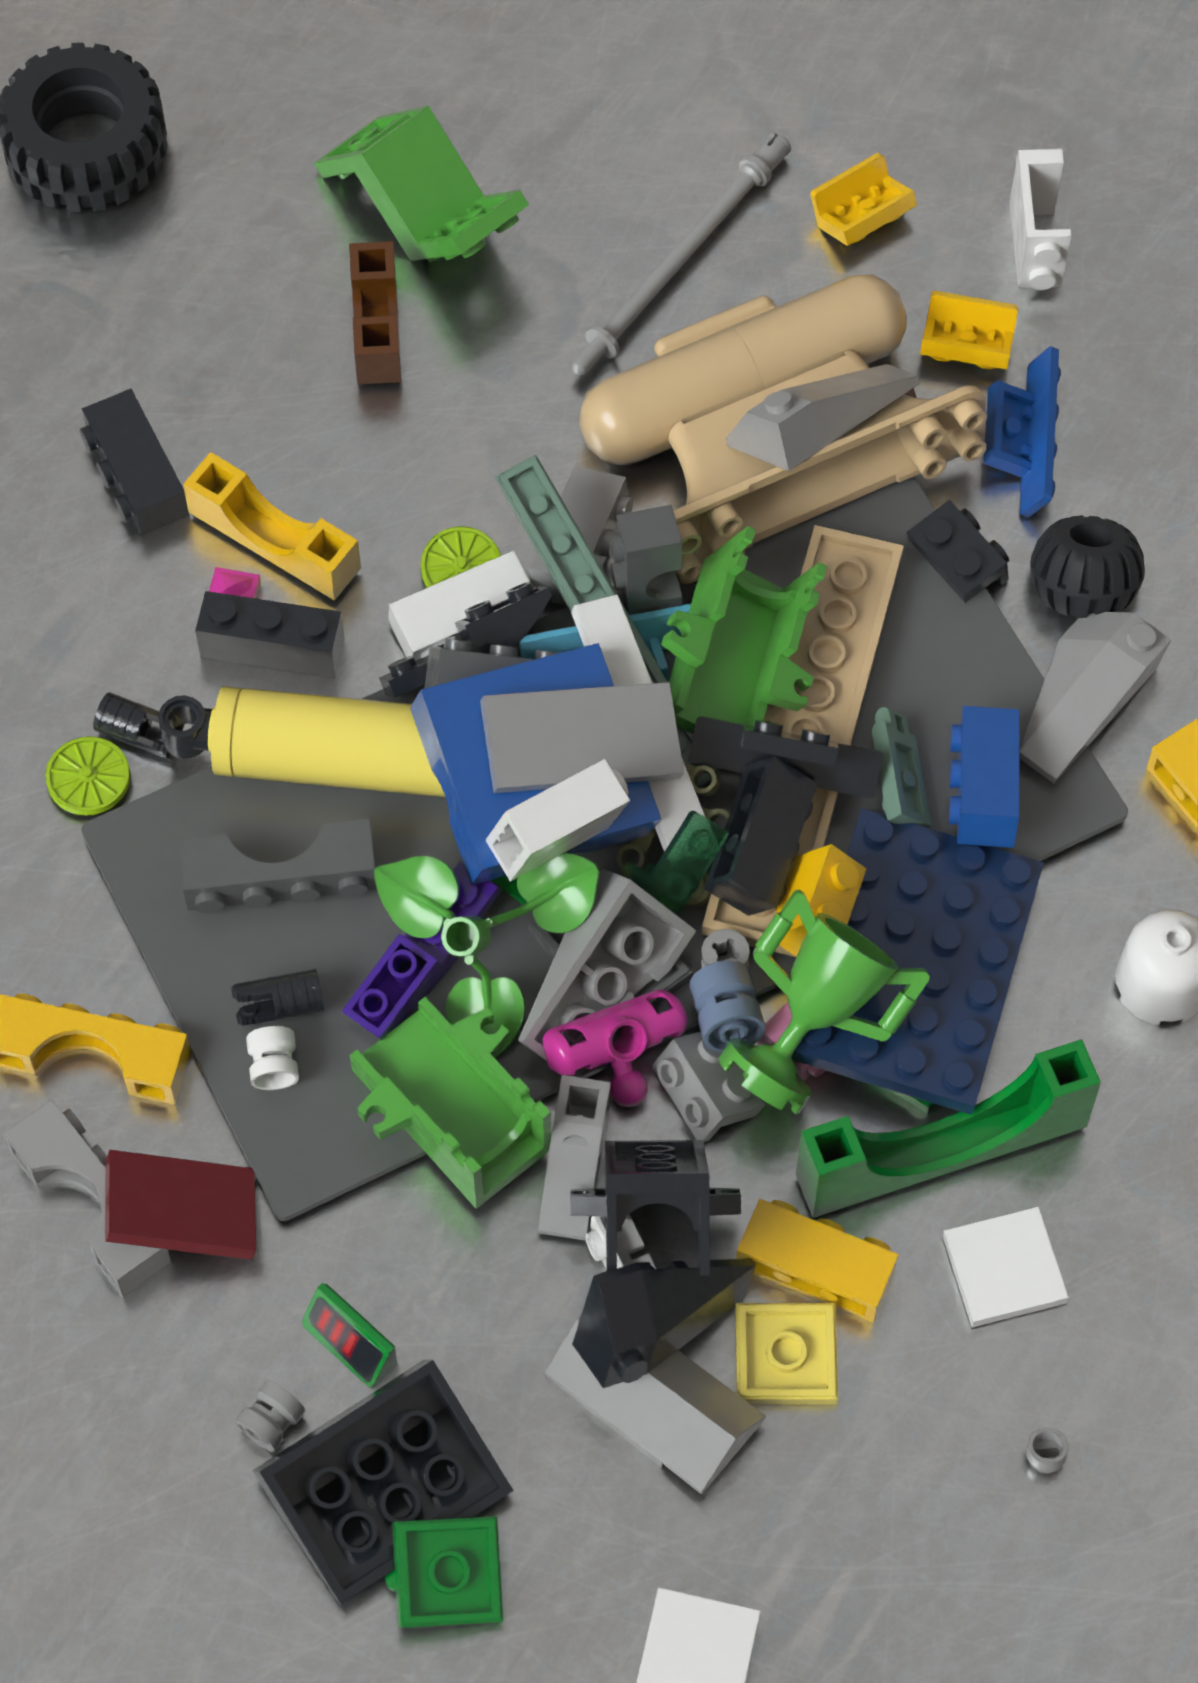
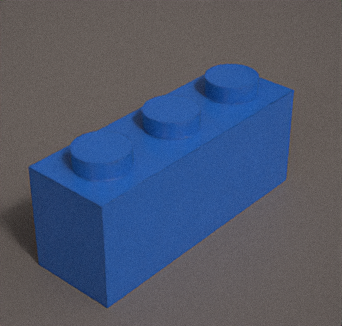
(985, 776)

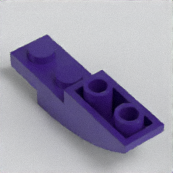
(413, 966)

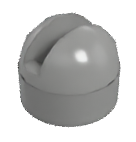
(1044, 1444)

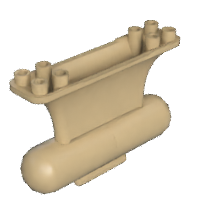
(728, 366)

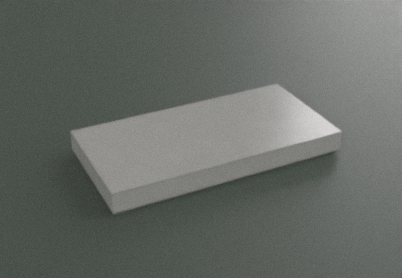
(558, 733)

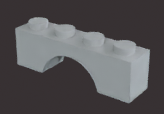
(52, 1152)

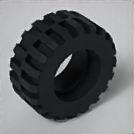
(72, 84)

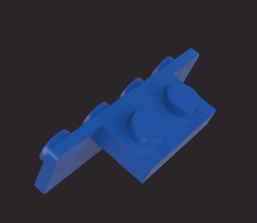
(1023, 430)

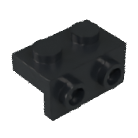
(959, 551)

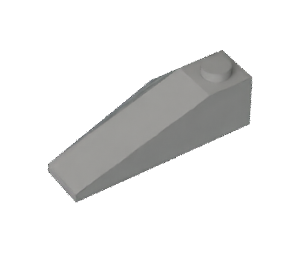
(1088, 682)
(606, 958)

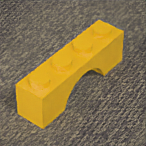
(233, 505)
(149, 1056)

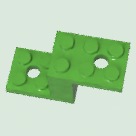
(422, 186)

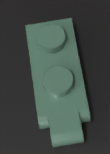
(900, 770)

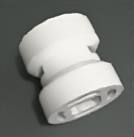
(272, 1058)

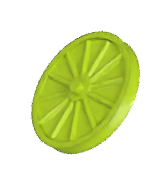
(455, 552)
(87, 775)

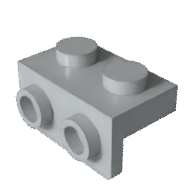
(702, 1088)

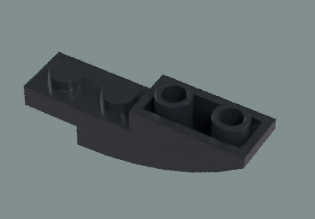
(484, 625)

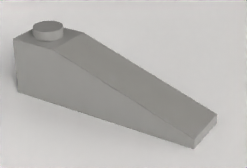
(812, 415)

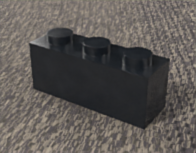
(133, 462)
(270, 634)
(761, 836)

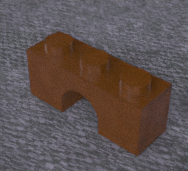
(375, 312)

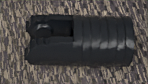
(129, 723)
(291, 994)

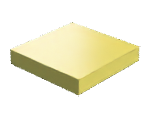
(786, 1353)

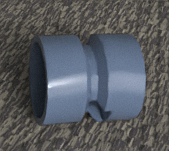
(726, 1004)

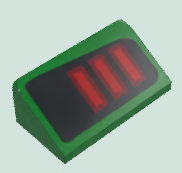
(349, 1336)

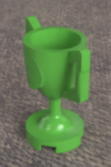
(827, 985)

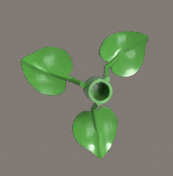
(419, 899)

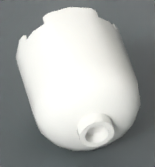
(1160, 968)

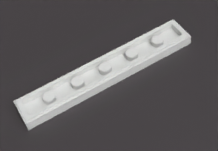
(606, 623)

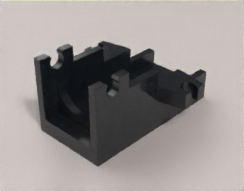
(651, 1174)

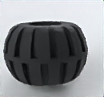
(1087, 566)

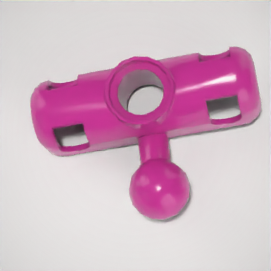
(640, 1031)

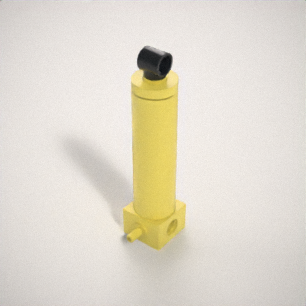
(303, 739)

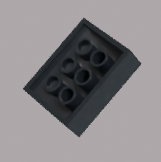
(378, 1463)

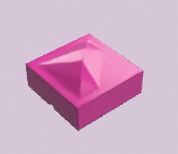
(235, 583)

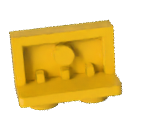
(860, 200)
(969, 330)

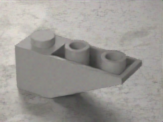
(573, 1153)

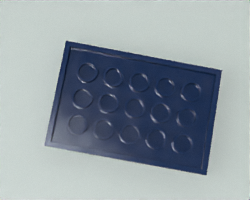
(961, 920)

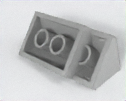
(670, 1415)

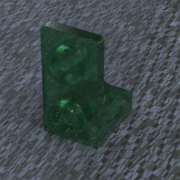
(681, 864)

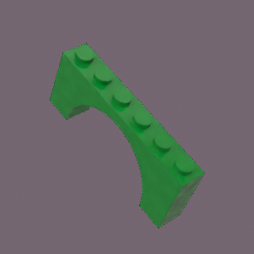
(850, 1166)

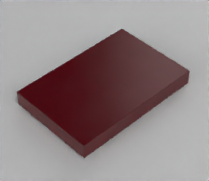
(180, 1204)

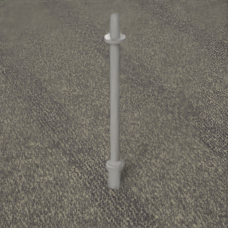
(754, 171)

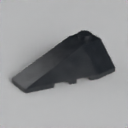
(647, 1314)

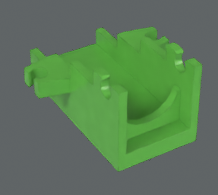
(739, 641)
(454, 1099)

